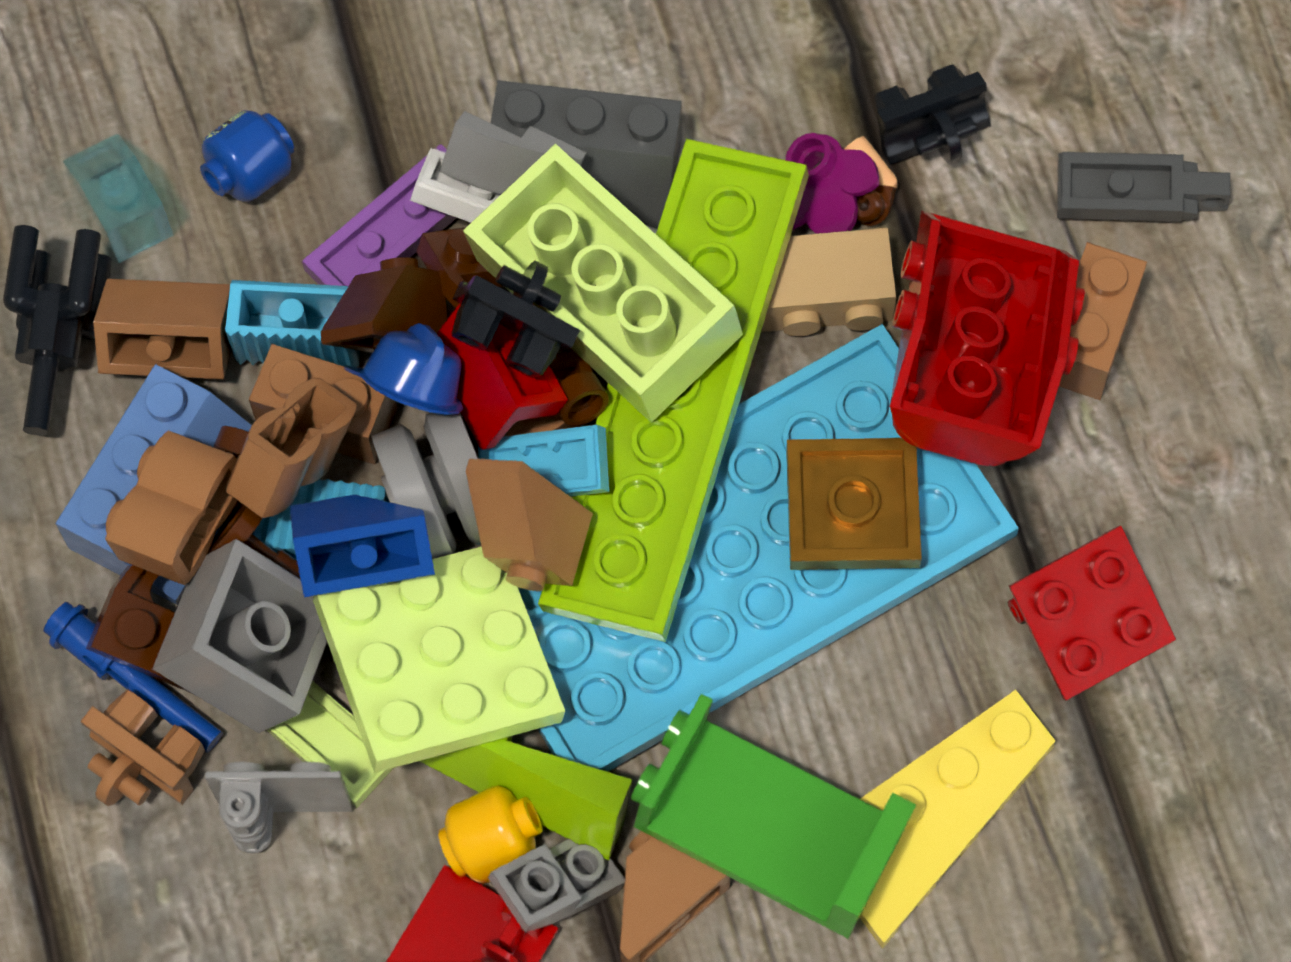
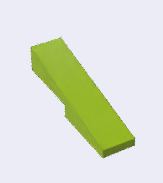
(567, 795)

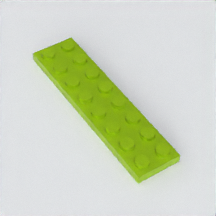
(732, 225)

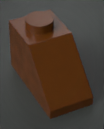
(386, 302)

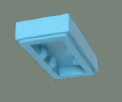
(566, 457)

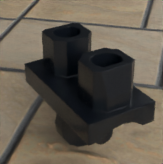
(934, 119)
(538, 332)

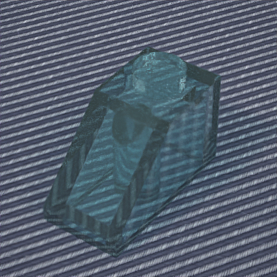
(119, 197)

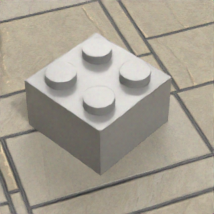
(244, 638)

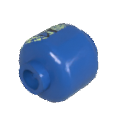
(246, 155)

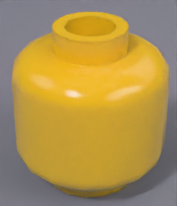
(488, 832)

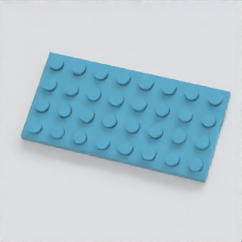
(740, 602)

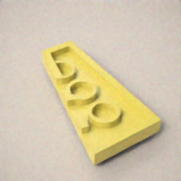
(955, 796)

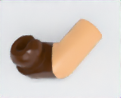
(877, 204)

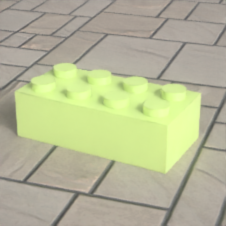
(638, 305)

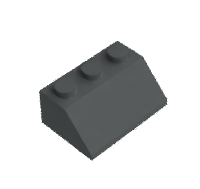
(627, 137)

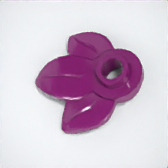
(832, 186)

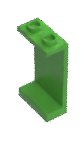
(767, 821)

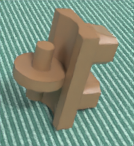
(119, 734)

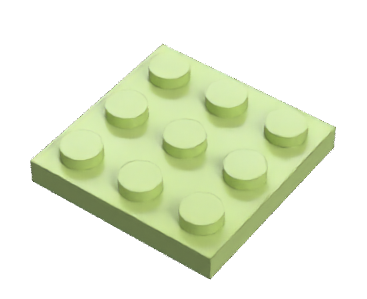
(439, 661)

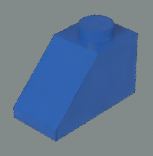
(358, 543)

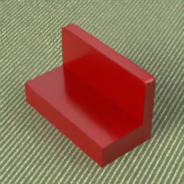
(494, 392)

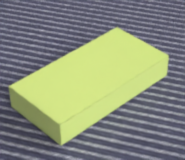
(330, 736)

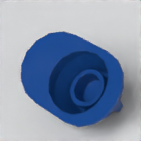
(415, 370)

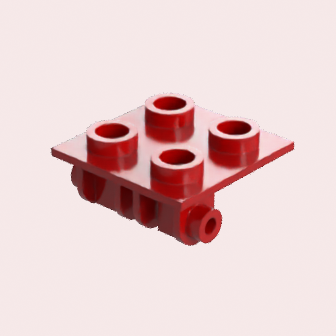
(1091, 612)
(468, 924)

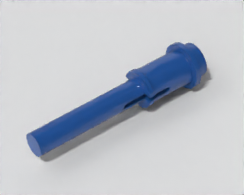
(72, 630)

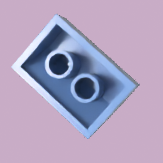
(159, 406)

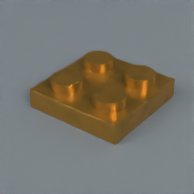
(853, 504)

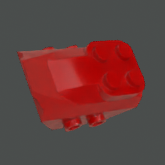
(981, 340)

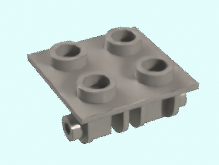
(251, 795)

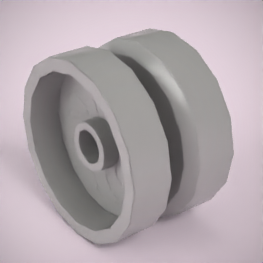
(431, 483)

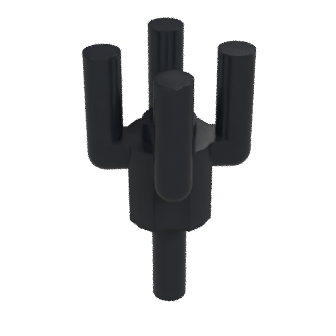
(51, 314)

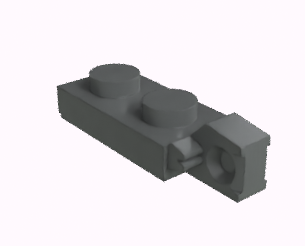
(1137, 187)

